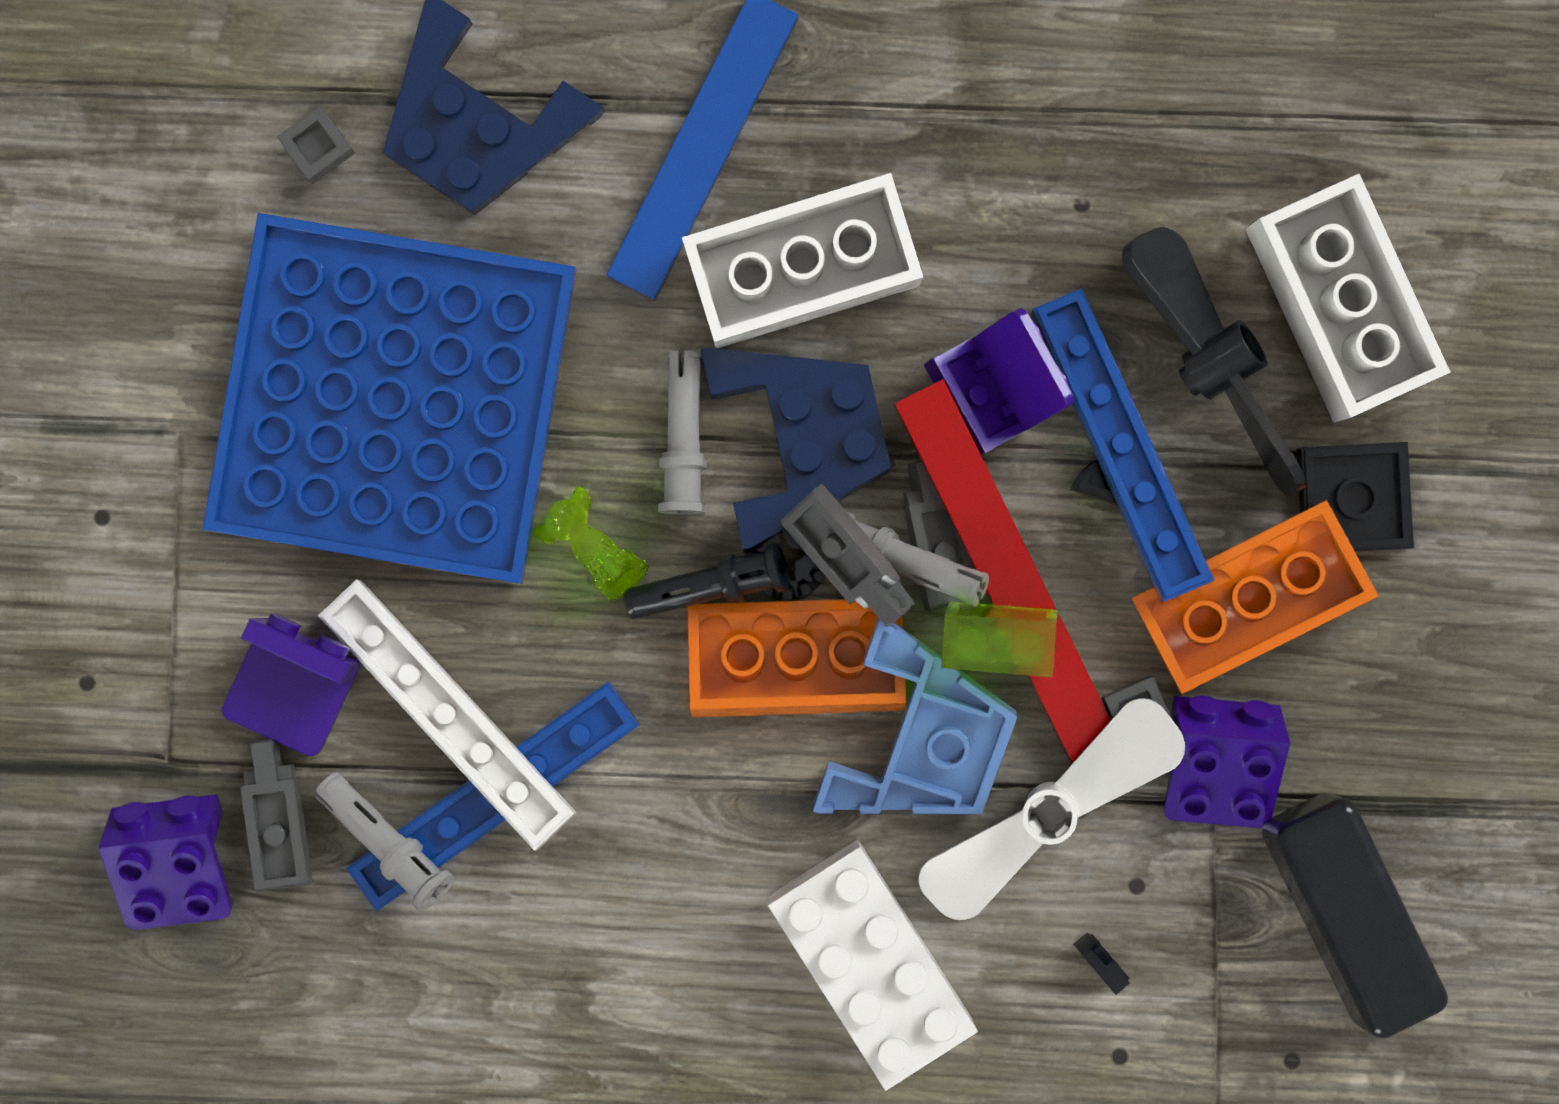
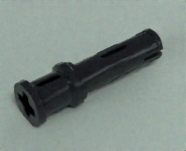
(726, 580)

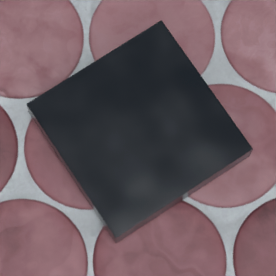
(1364, 489)

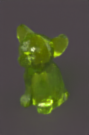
(612, 568)

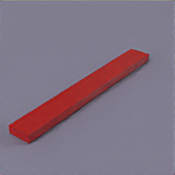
(1000, 552)

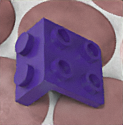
(1003, 380)
(290, 684)
(1228, 763)
(166, 862)

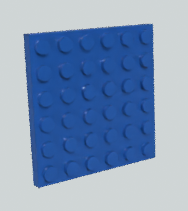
(390, 398)

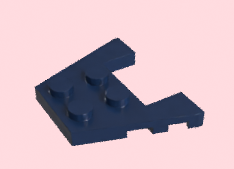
(459, 135)
(822, 425)

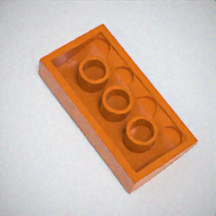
(1258, 599)
(786, 660)

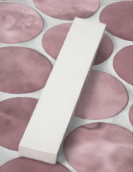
(447, 714)

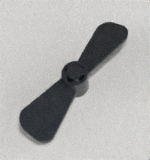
(1216, 356)

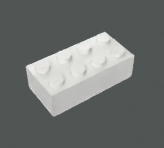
(803, 260)
(1347, 299)
(871, 965)

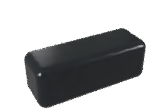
(1355, 915)

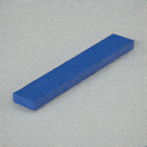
(702, 146)
(1122, 446)
(468, 815)

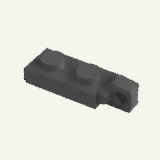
(931, 530)
(847, 555)
(274, 820)

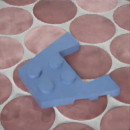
(944, 745)

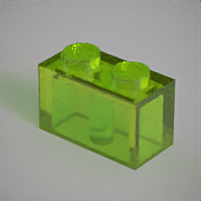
(999, 639)

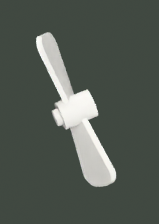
(1125, 755)

